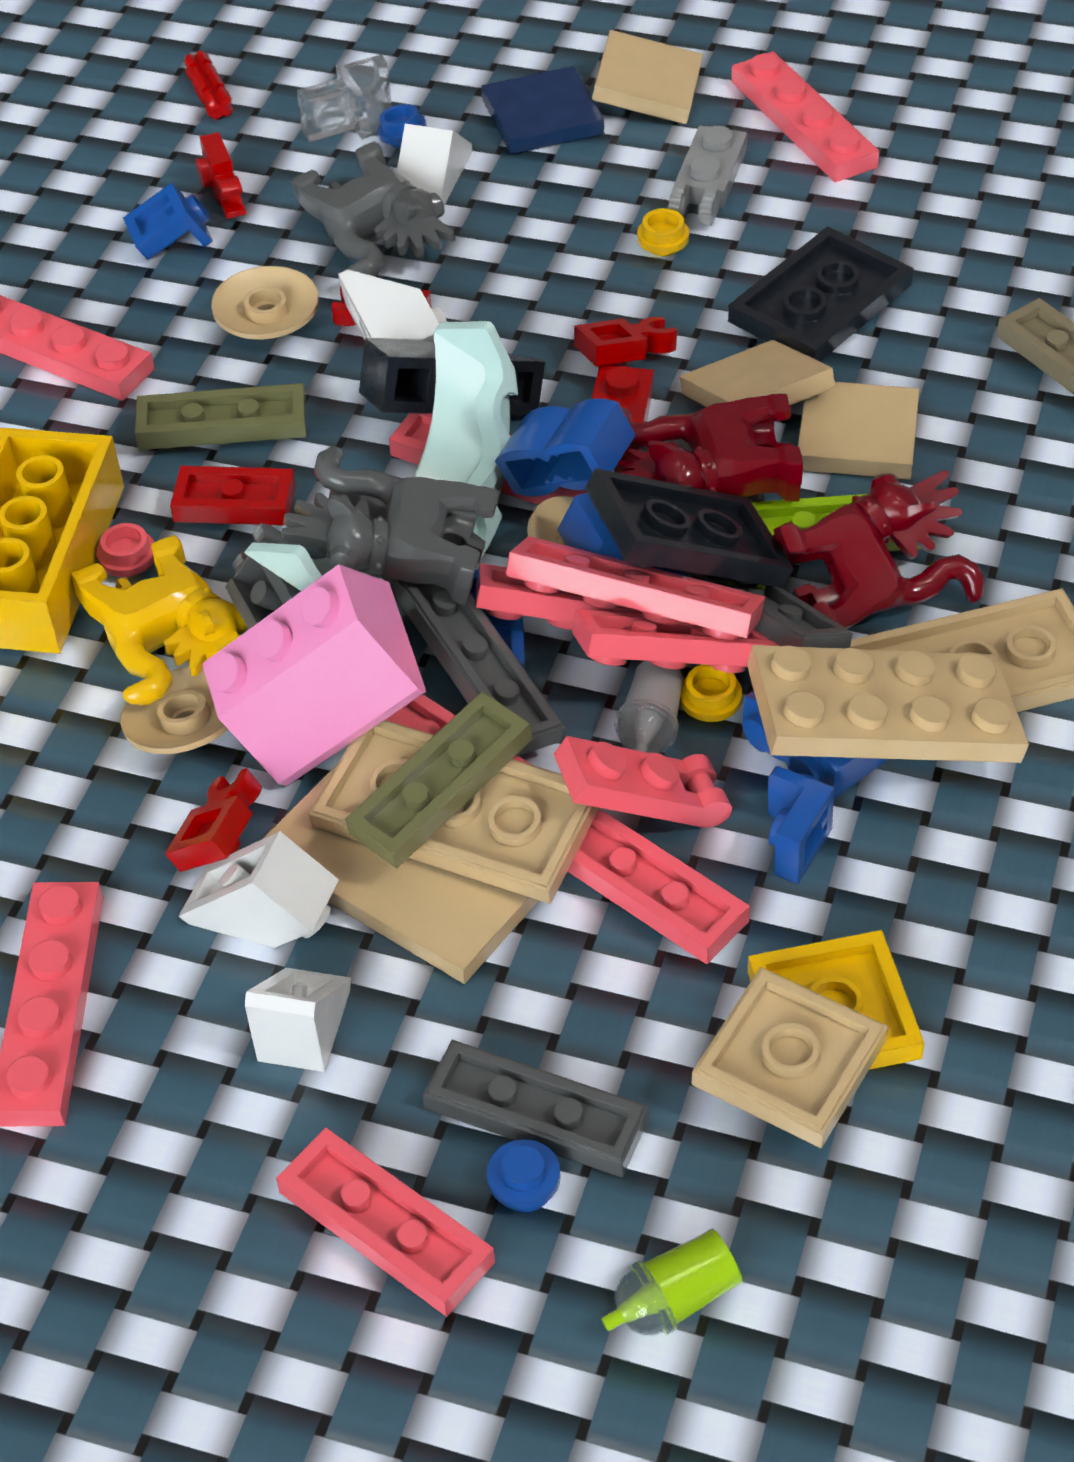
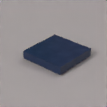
(542, 110)

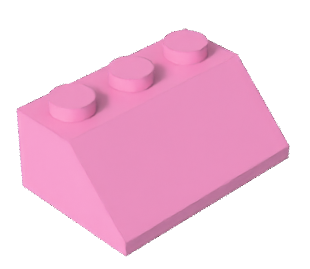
(315, 673)

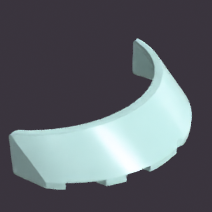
(463, 440)

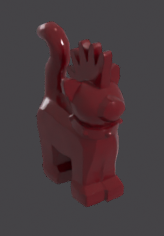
(730, 449)
(856, 554)

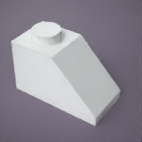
(389, 308)
(262, 894)

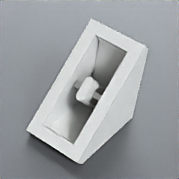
(433, 158)
(296, 1017)

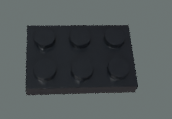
(820, 294)
(688, 529)

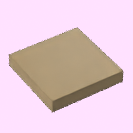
(647, 77)
(758, 372)
(860, 430)
(790, 1056)

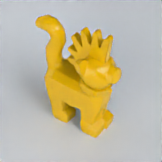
(156, 612)

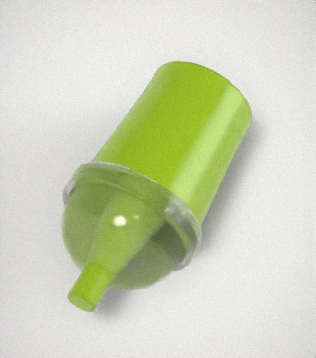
(673, 1285)

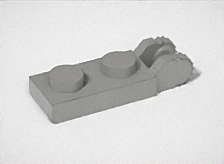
(709, 171)

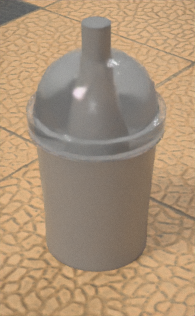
(651, 709)

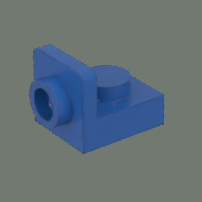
(165, 218)
(801, 820)

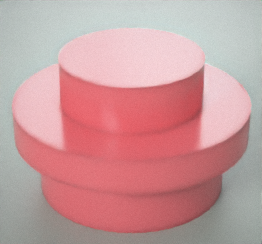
(125, 550)

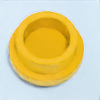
(663, 232)
(710, 694)

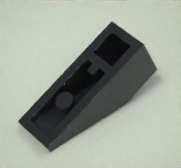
(402, 377)

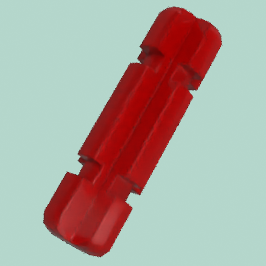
(208, 85)

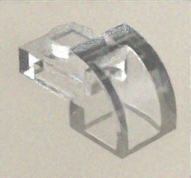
(347, 102)

